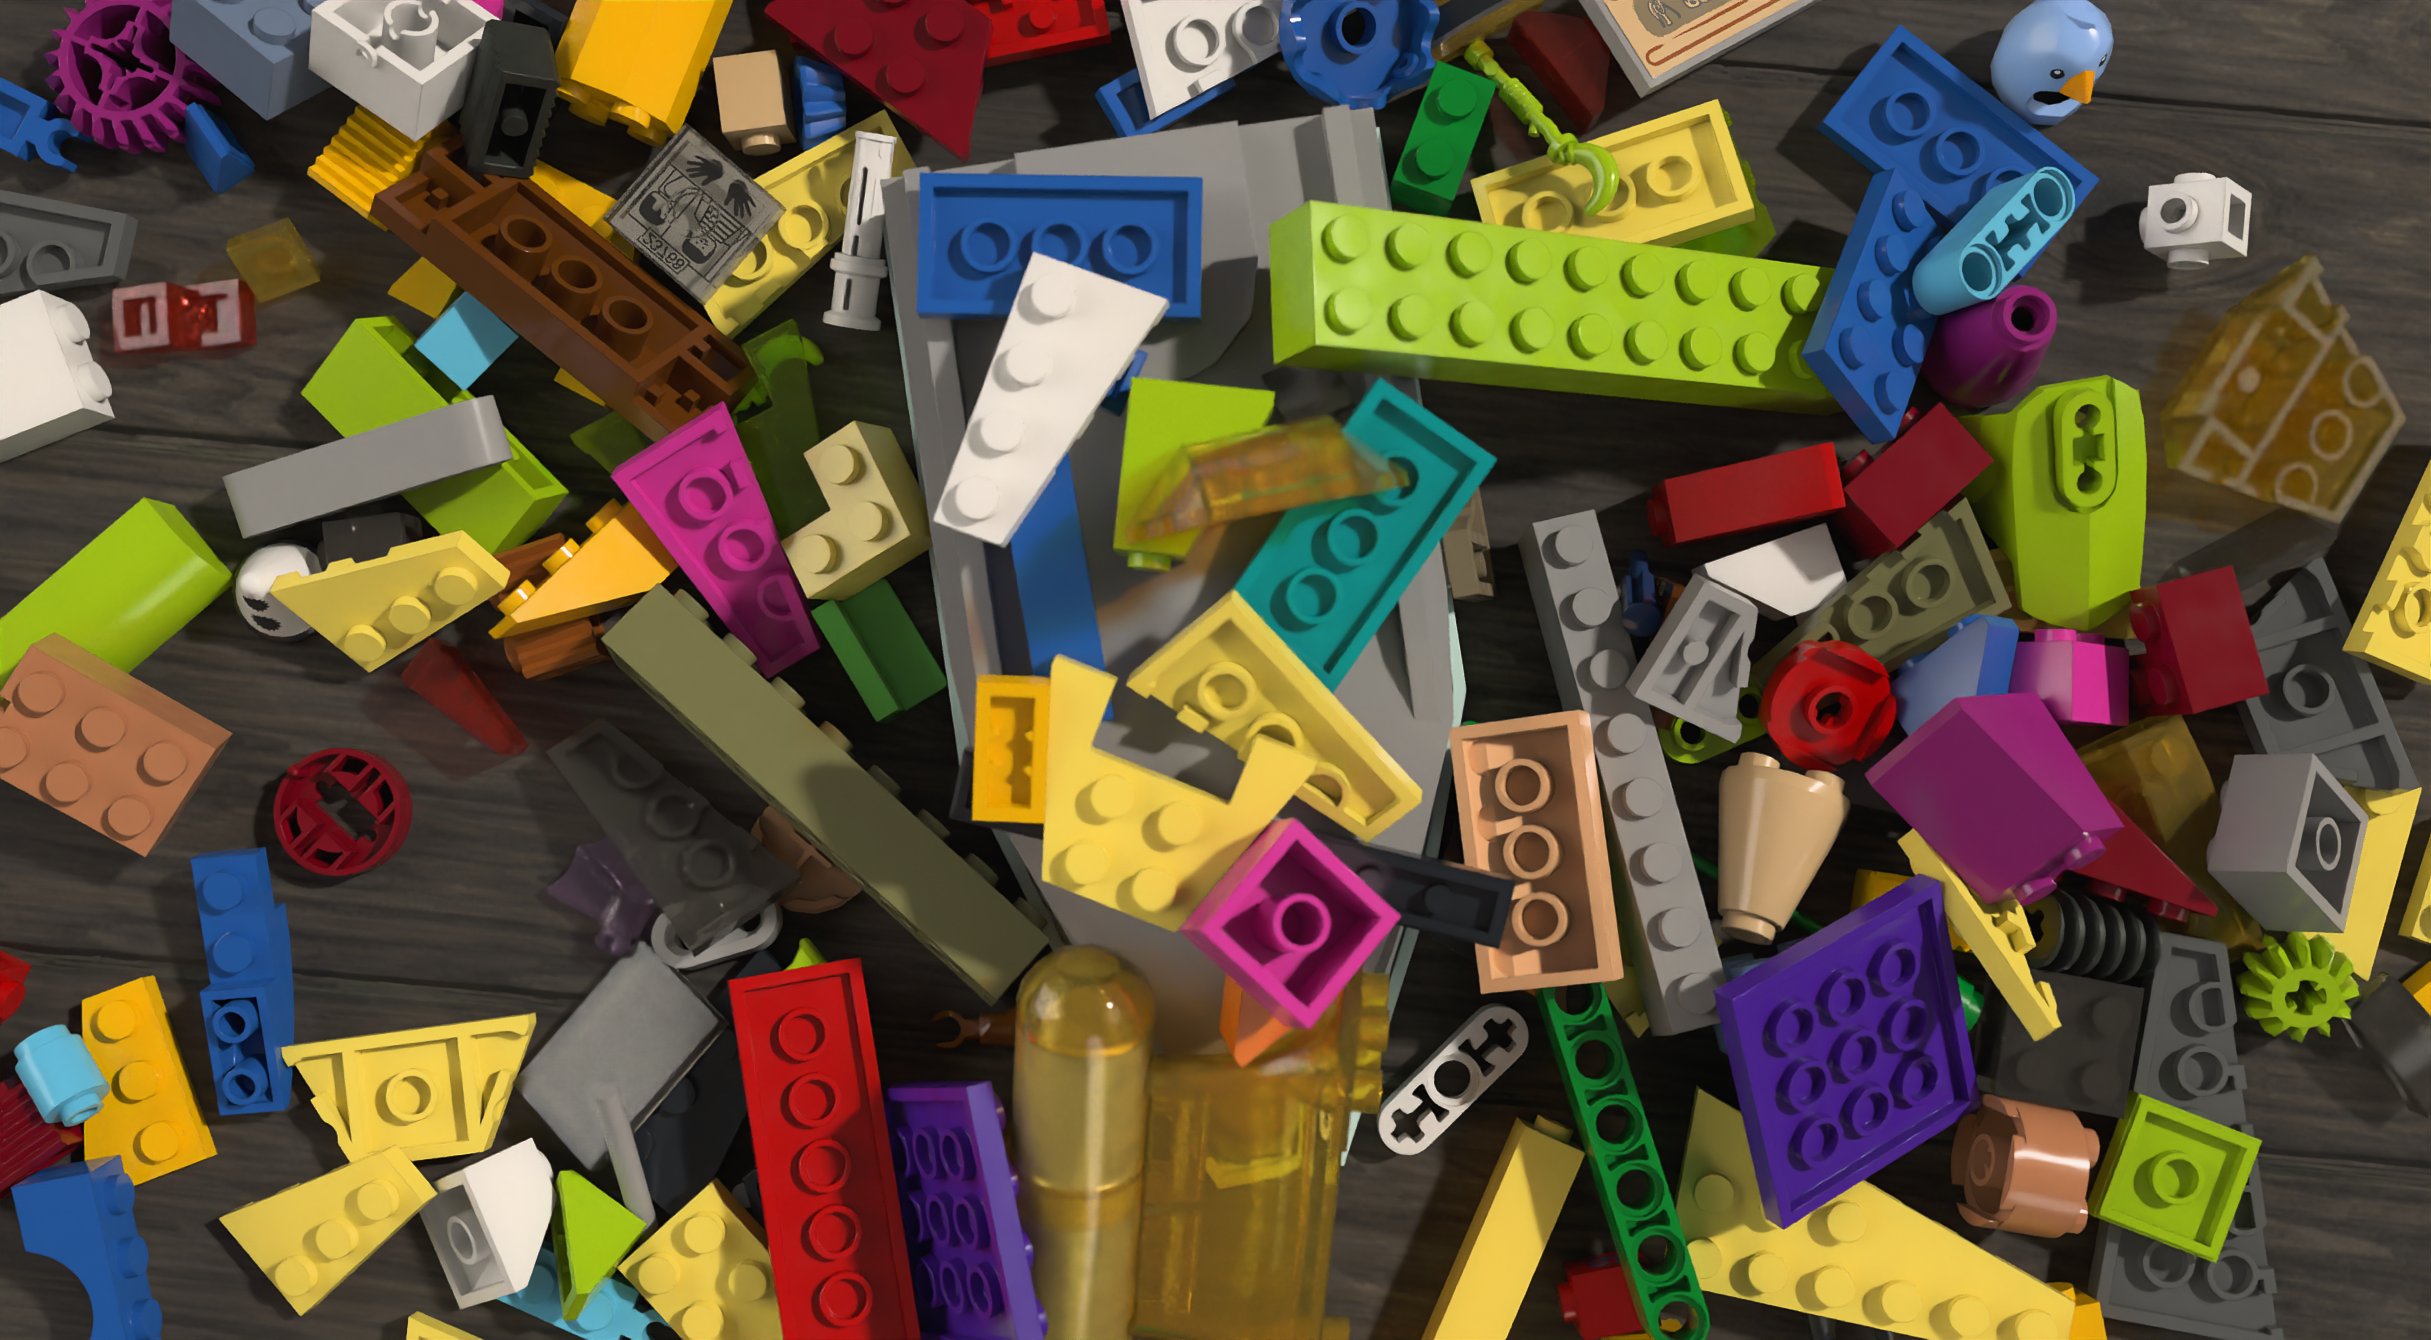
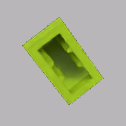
(589, 1240)

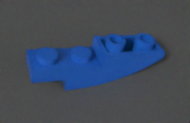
(251, 980)

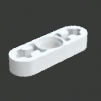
(1407, 1101)

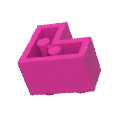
(2074, 677)

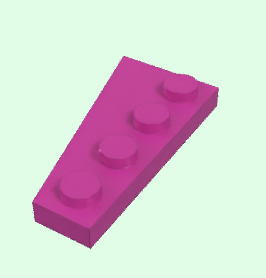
(718, 528)

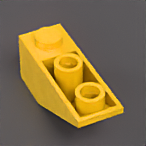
(600, 575)

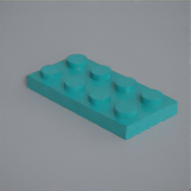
(1343, 564)

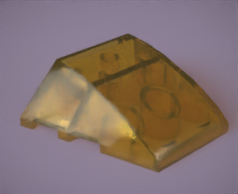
(2283, 401)
(1260, 475)

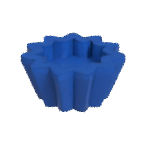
(817, 102)

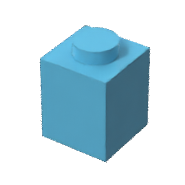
(465, 340)

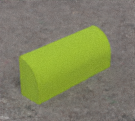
(383, 378)
(121, 591)

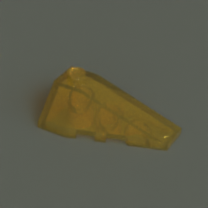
(2168, 793)

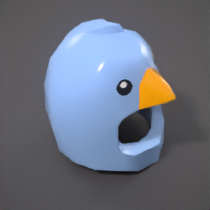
(2051, 49)

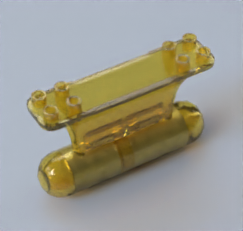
(1181, 1183)

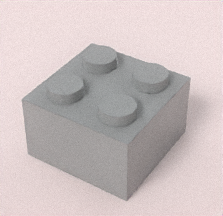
(2288, 842)

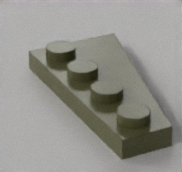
(1906, 596)

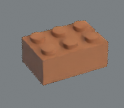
(102, 743)

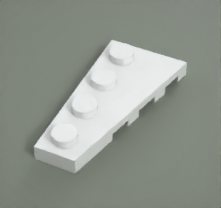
(1197, 44)
(1048, 376)

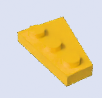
(151, 1102)

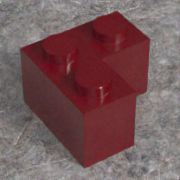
(1904, 481)
(2195, 646)

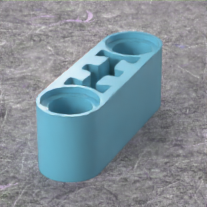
(1993, 241)

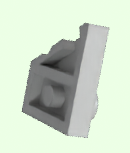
(1700, 658)

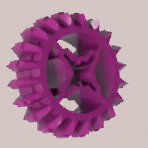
(135, 106)

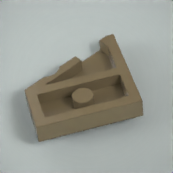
(1468, 555)

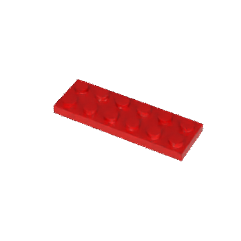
(823, 1154)

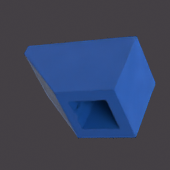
(1970, 663)

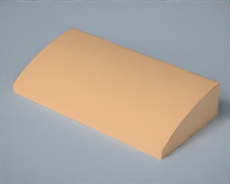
(1537, 816)

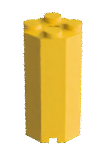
(637, 61)

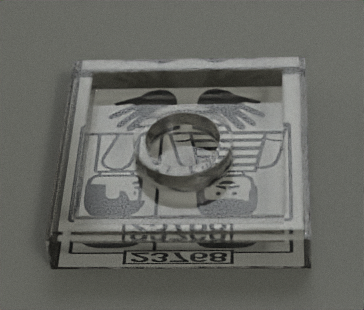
(694, 214)

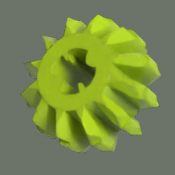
(2297, 985)

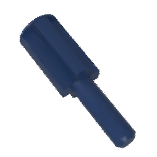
(1640, 598)

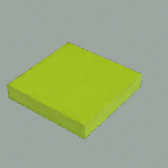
(2173, 1176)

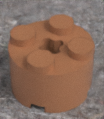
(2023, 1167)

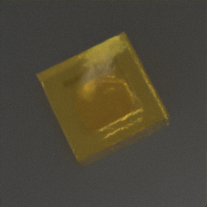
(273, 260)

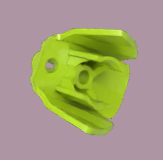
(2066, 497)

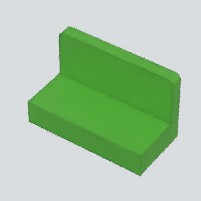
(881, 650)

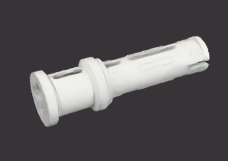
(859, 263)

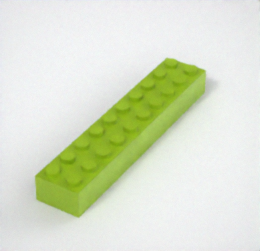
(1541, 310)

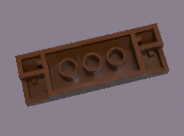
(566, 291)

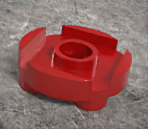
(1798, 685)

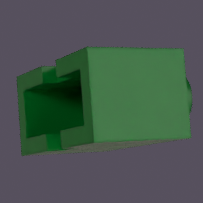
(1441, 140)

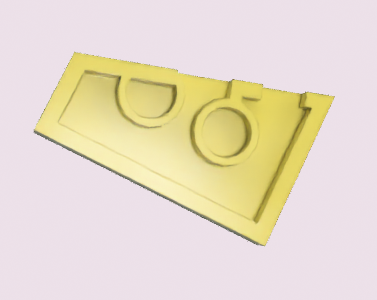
(394, 600)
(330, 1225)

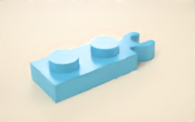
(609, 1316)

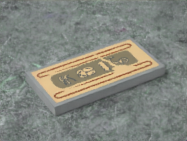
(1673, 37)

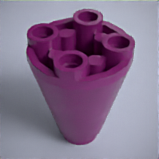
(1990, 348)

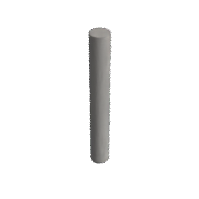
(624, 1155)

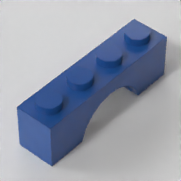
(88, 1224)

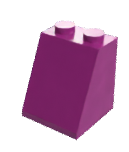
(1998, 795)

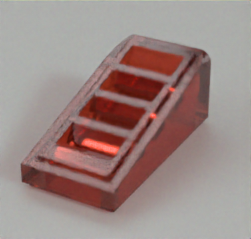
(453, 687)

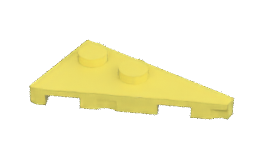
(1994, 933)

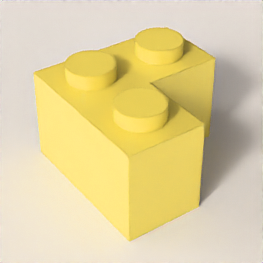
(874, 515)

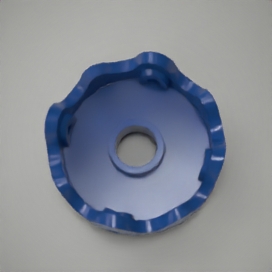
(1368, 74)

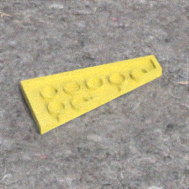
(1851, 1258)

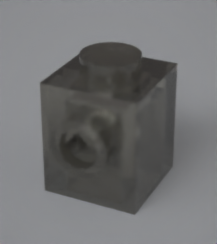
(366, 534)

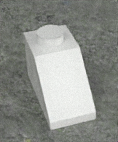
(1783, 575)

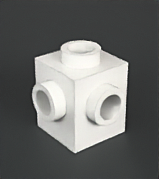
(2196, 221)

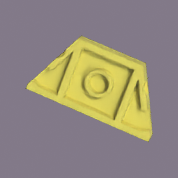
(416, 1087)

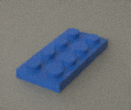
(1940, 132)
(985, 227)
(1870, 323)

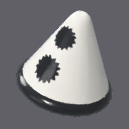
(254, 579)

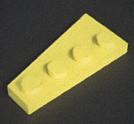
(2396, 614)

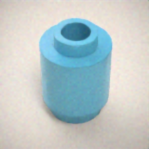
(61, 1076)

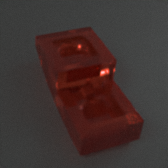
(183, 318)

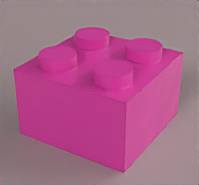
(1290, 923)

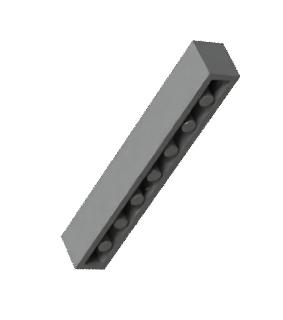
(1643, 828)

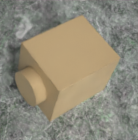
(755, 102)

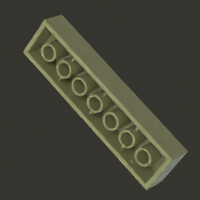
(824, 793)

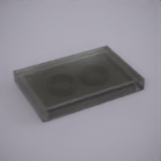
(633, 1029)

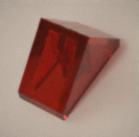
(1567, 60)

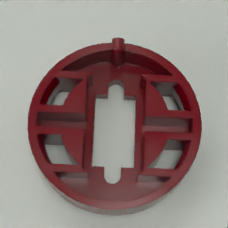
(299, 800)

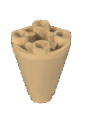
(1772, 842)

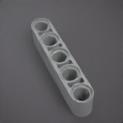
(368, 467)

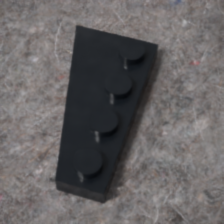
(697, 1122)

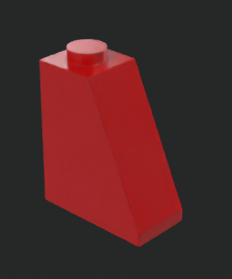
(1747, 497)

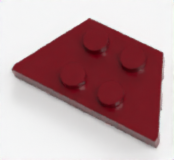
(905, 53)

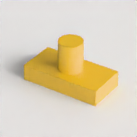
(1011, 748)

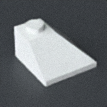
(491, 1222)

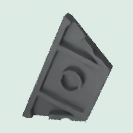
(2318, 693)

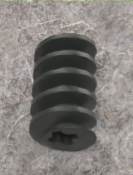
(2093, 937)

